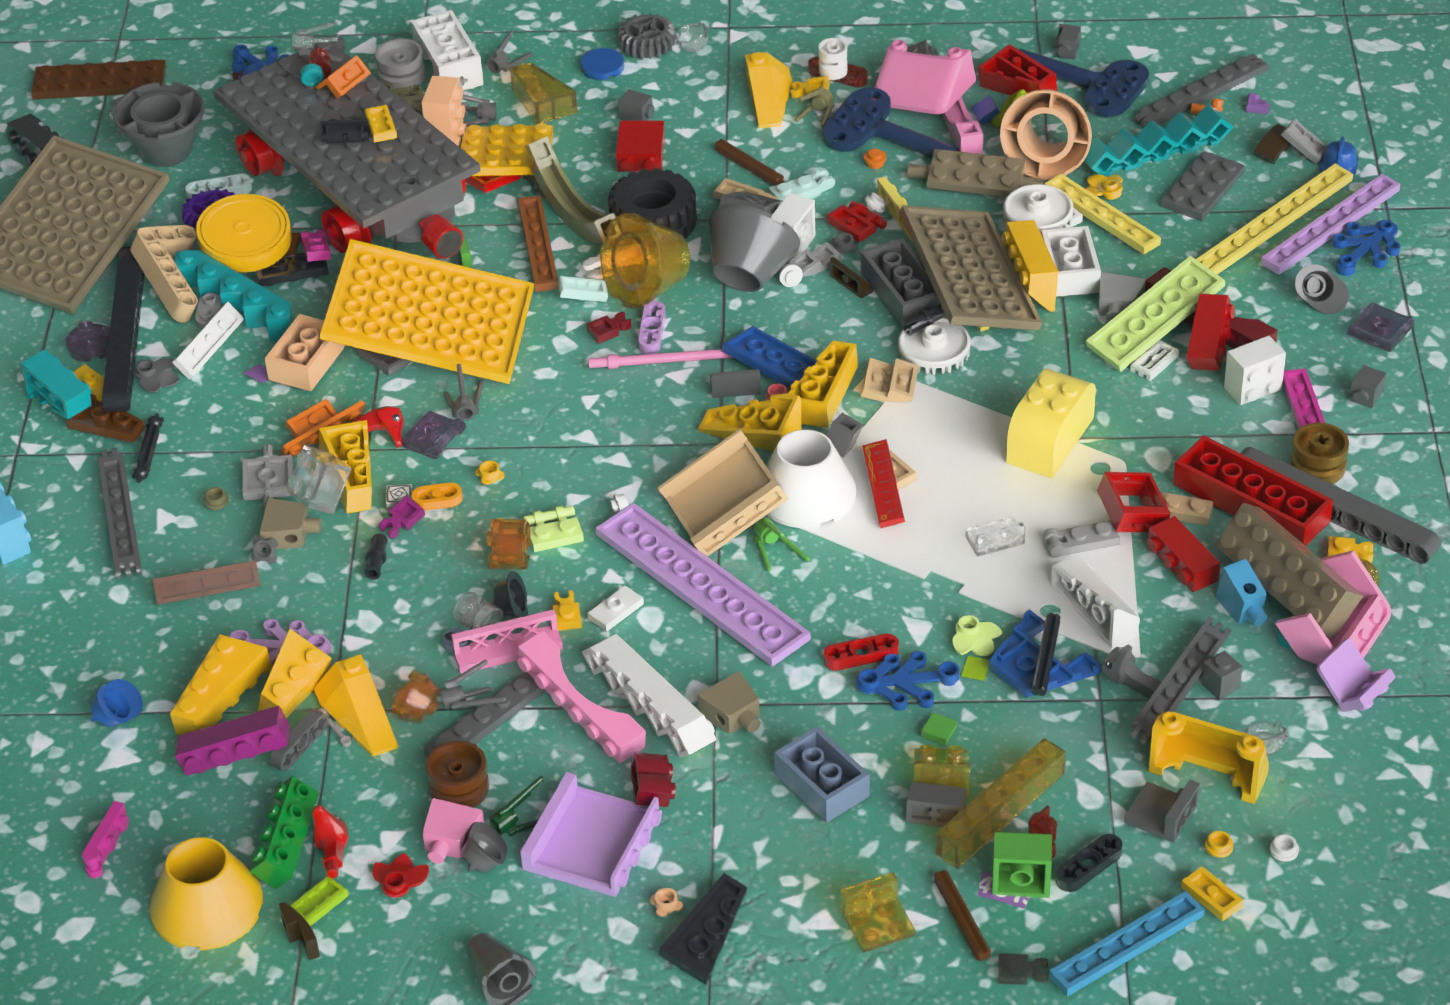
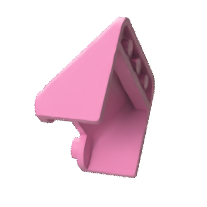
(924, 80)

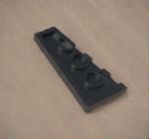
(703, 932)

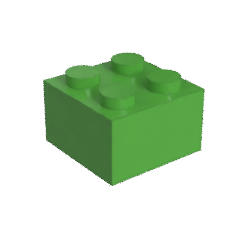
(1022, 864)

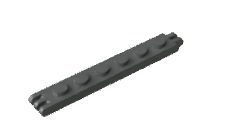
(1202, 90)
(119, 513)
(1180, 678)

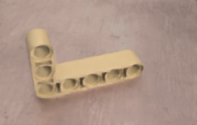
(154, 252)

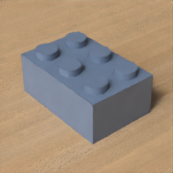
(822, 774)

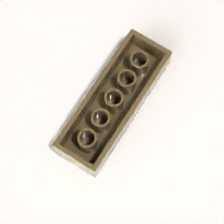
(1289, 569)

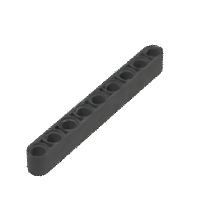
(1361, 515)

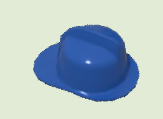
(1340, 153)
(116, 703)

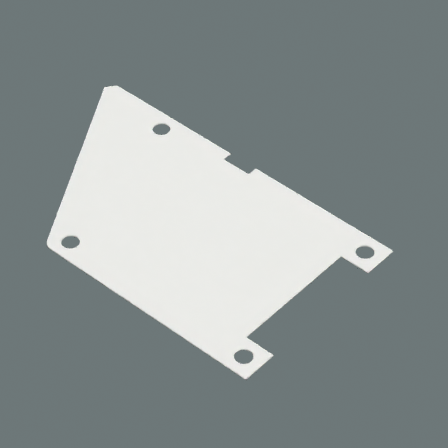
(967, 483)

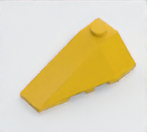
(768, 86)
(761, 422)

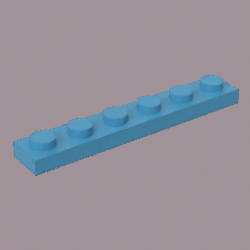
(1126, 943)

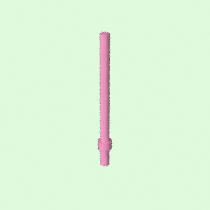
(614, 361)

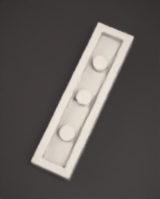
(208, 340)

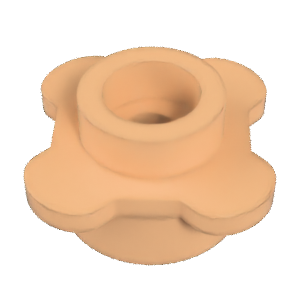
(666, 902)

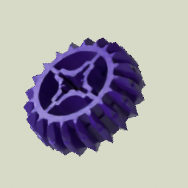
(199, 202)

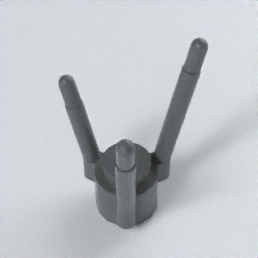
(499, 59)
(485, 110)
(464, 406)
(455, 697)

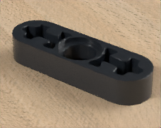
(1084, 873)

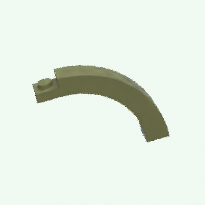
(562, 196)

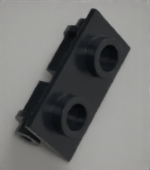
(355, 129)

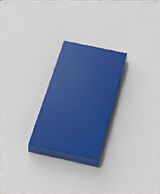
(768, 355)

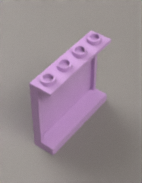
(589, 837)

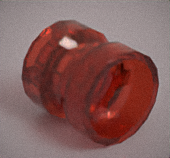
(322, 58)

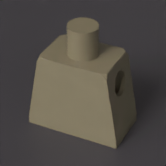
(288, 523)
(730, 704)

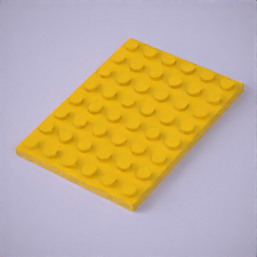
(428, 311)

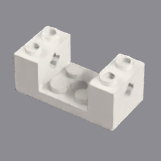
(448, 48)

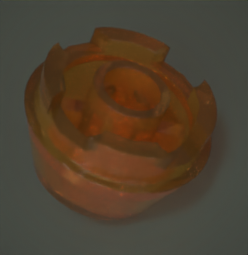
(416, 698)

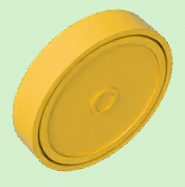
(244, 232)

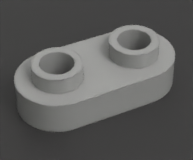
(207, 308)

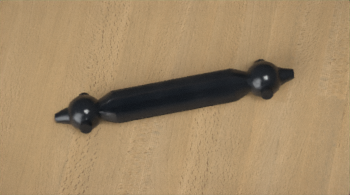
(148, 447)

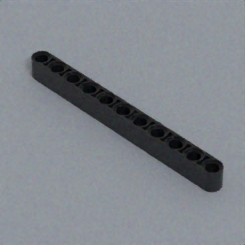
(123, 334)

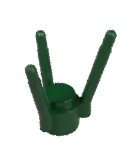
(505, 818)

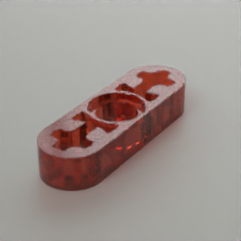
(855, 76)

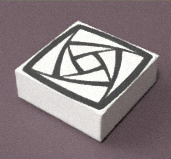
(396, 493)

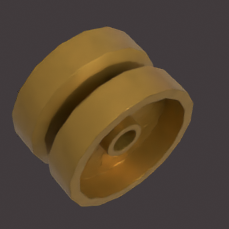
(1320, 451)

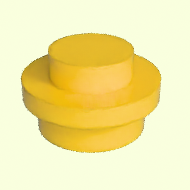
(1219, 844)

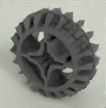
(646, 36)

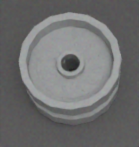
(400, 63)

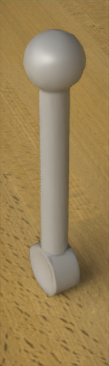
(345, 740)

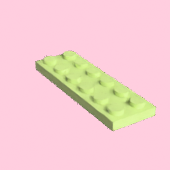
(1154, 313)

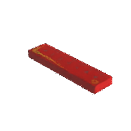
(883, 483)

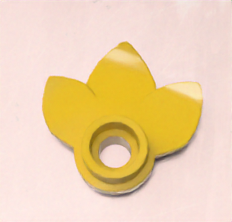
(1108, 186)

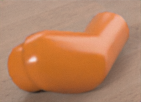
(1216, 103)

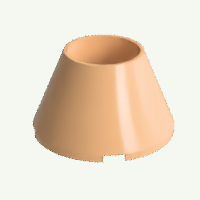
(1045, 158)

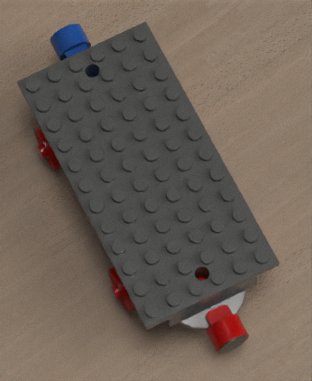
(377, 188)

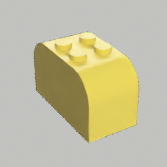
(1049, 422)

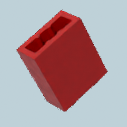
(640, 145)

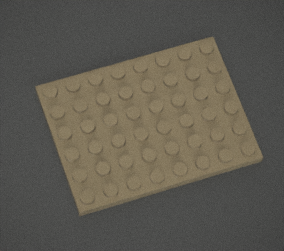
(70, 221)

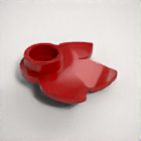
(399, 876)

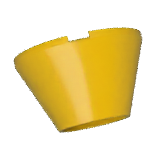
(204, 896)

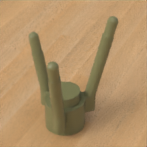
(821, 100)

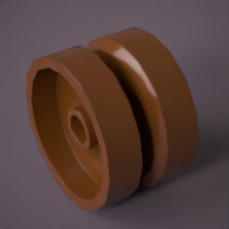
(458, 773)

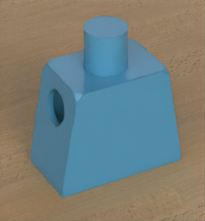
(1242, 593)

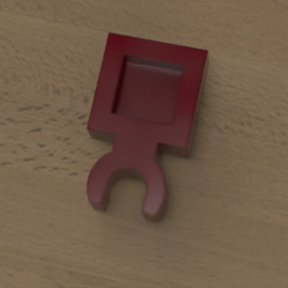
(606, 328)

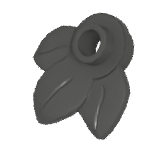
(156, 374)

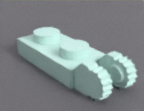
(805, 185)

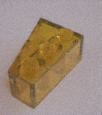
(542, 94)

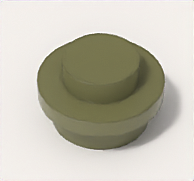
(215, 498)

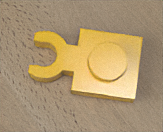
(812, 84)
(1341, 544)
(567, 612)

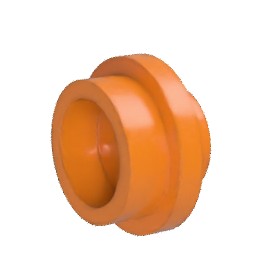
(875, 158)

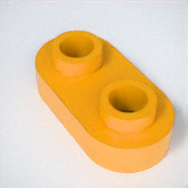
(438, 496)

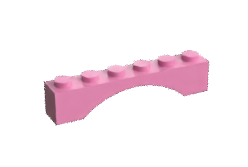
(963, 129)
(612, 730)

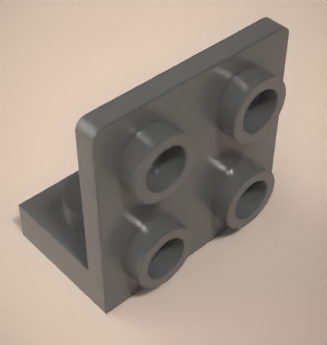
(1163, 810)

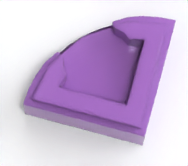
(1256, 105)

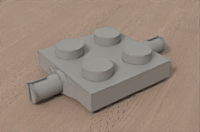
(266, 476)

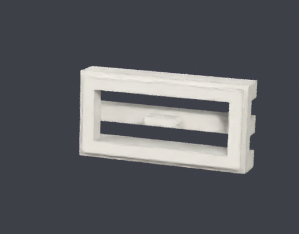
(1158, 362)

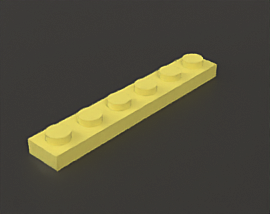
(1107, 216)

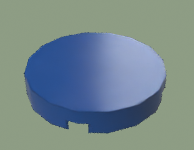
(602, 63)

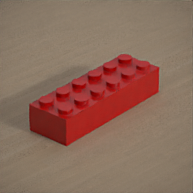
(1231, 479)

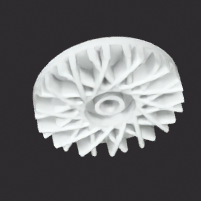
(1041, 203)
(936, 346)

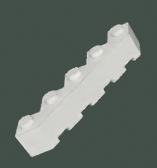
(650, 694)

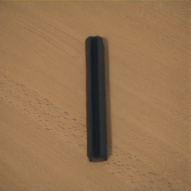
(1046, 654)

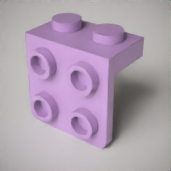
(1351, 678)

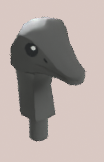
(1121, 668)

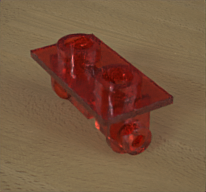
(1044, 824)

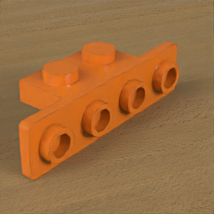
(306, 424)

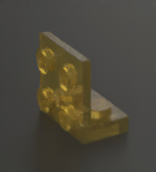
(943, 766)
(876, 912)

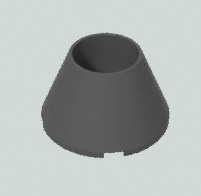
(160, 121)
(749, 246)

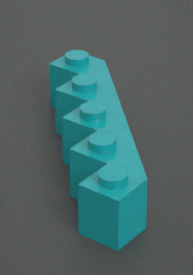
(1158, 143)
(258, 304)

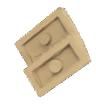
(890, 381)

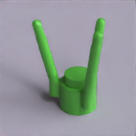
(769, 533)

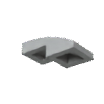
(816, 261)

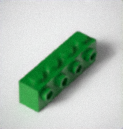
(283, 832)

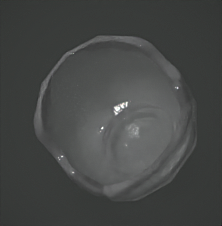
(692, 37)

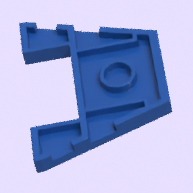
(1018, 656)

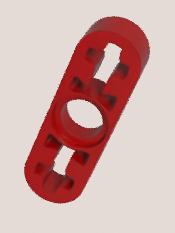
(842, 649)

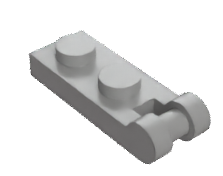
(1081, 538)

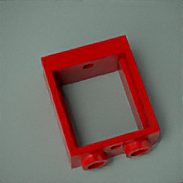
(1132, 517)

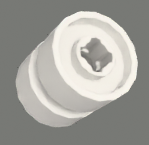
(833, 58)

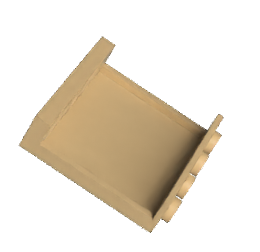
(722, 493)

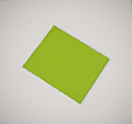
(976, 668)

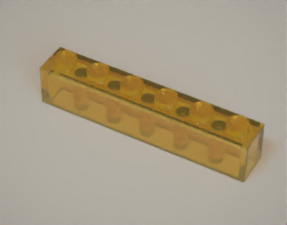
(1000, 803)

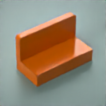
(345, 77)

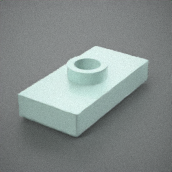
(582, 289)

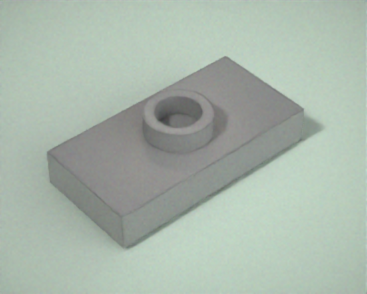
(1304, 141)

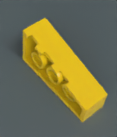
(826, 383)
(351, 446)

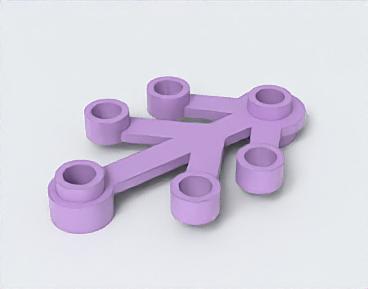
(317, 640)

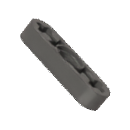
(300, 739)

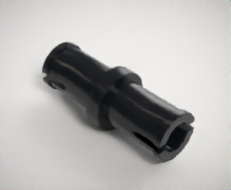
(925, 318)
(376, 556)

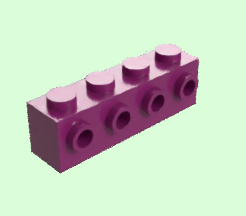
(232, 740)

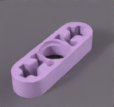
(655, 334)

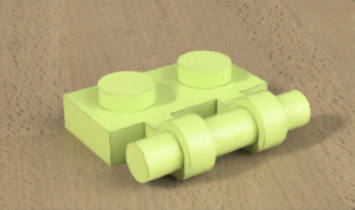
(557, 533)

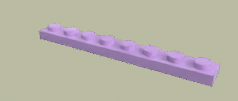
(1329, 224)

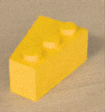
(294, 674)

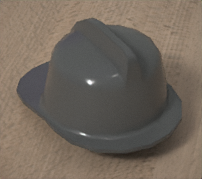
(1321, 289)
(484, 848)

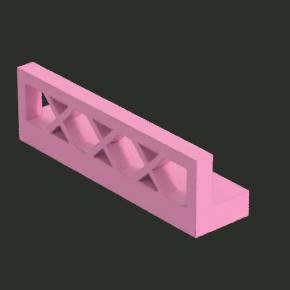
(505, 646)

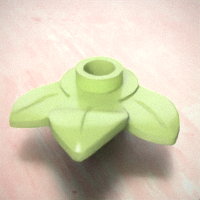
(975, 636)

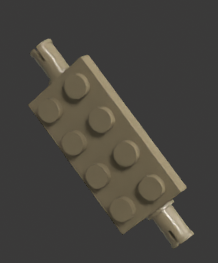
(973, 173)

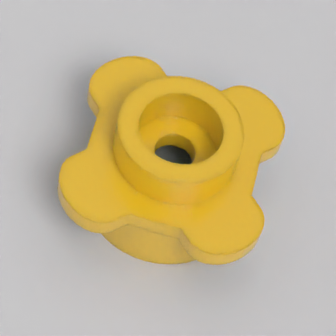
(489, 472)

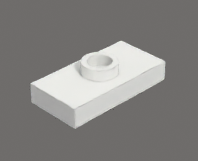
(615, 608)

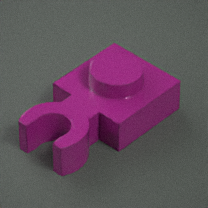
(404, 515)

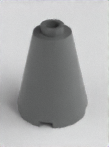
(500, 970)

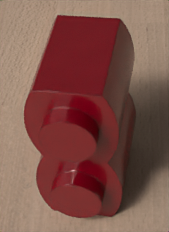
(652, 778)

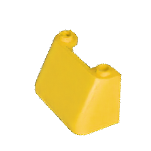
(1212, 746)

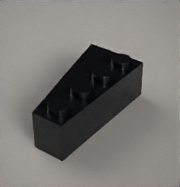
(29, 136)

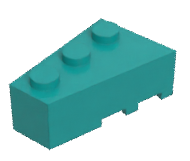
(55, 385)

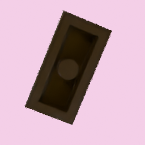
(849, 279)

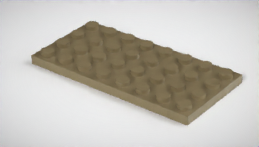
(970, 268)

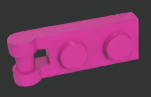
(315, 246)
(105, 839)

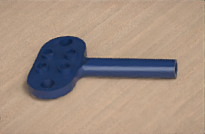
(1113, 87)
(865, 118)

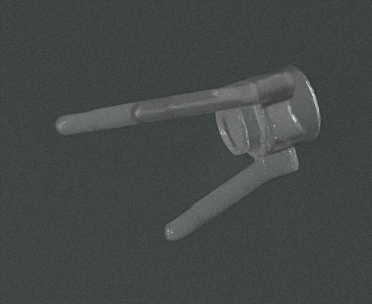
(303, 41)

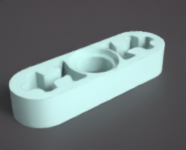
(234, 183)

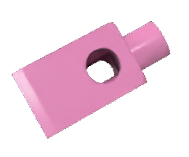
(448, 829)

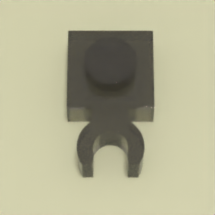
(1017, 968)

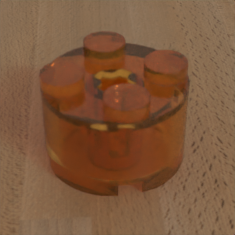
(509, 544)

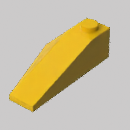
(354, 702)

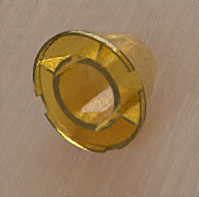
(642, 259)

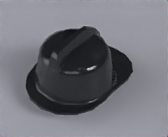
(511, 596)

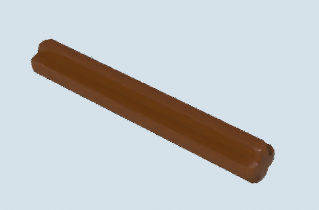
(749, 162)
(962, 915)

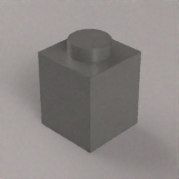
(635, 106)
(1367, 386)
(844, 433)
(1222, 675)

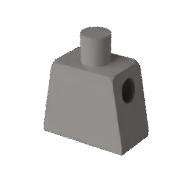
(1118, 293)

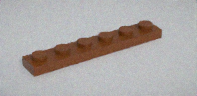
(538, 243)

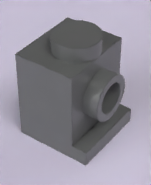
(1068, 41)

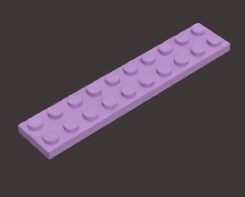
(703, 584)

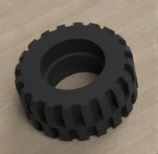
(658, 197)

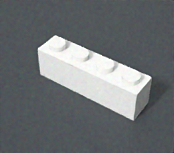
(1095, 601)

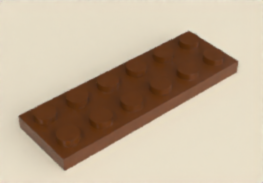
(96, 78)

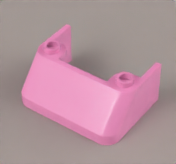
(1361, 626)

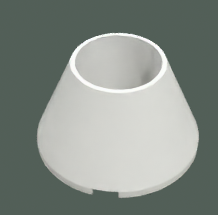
(812, 479)

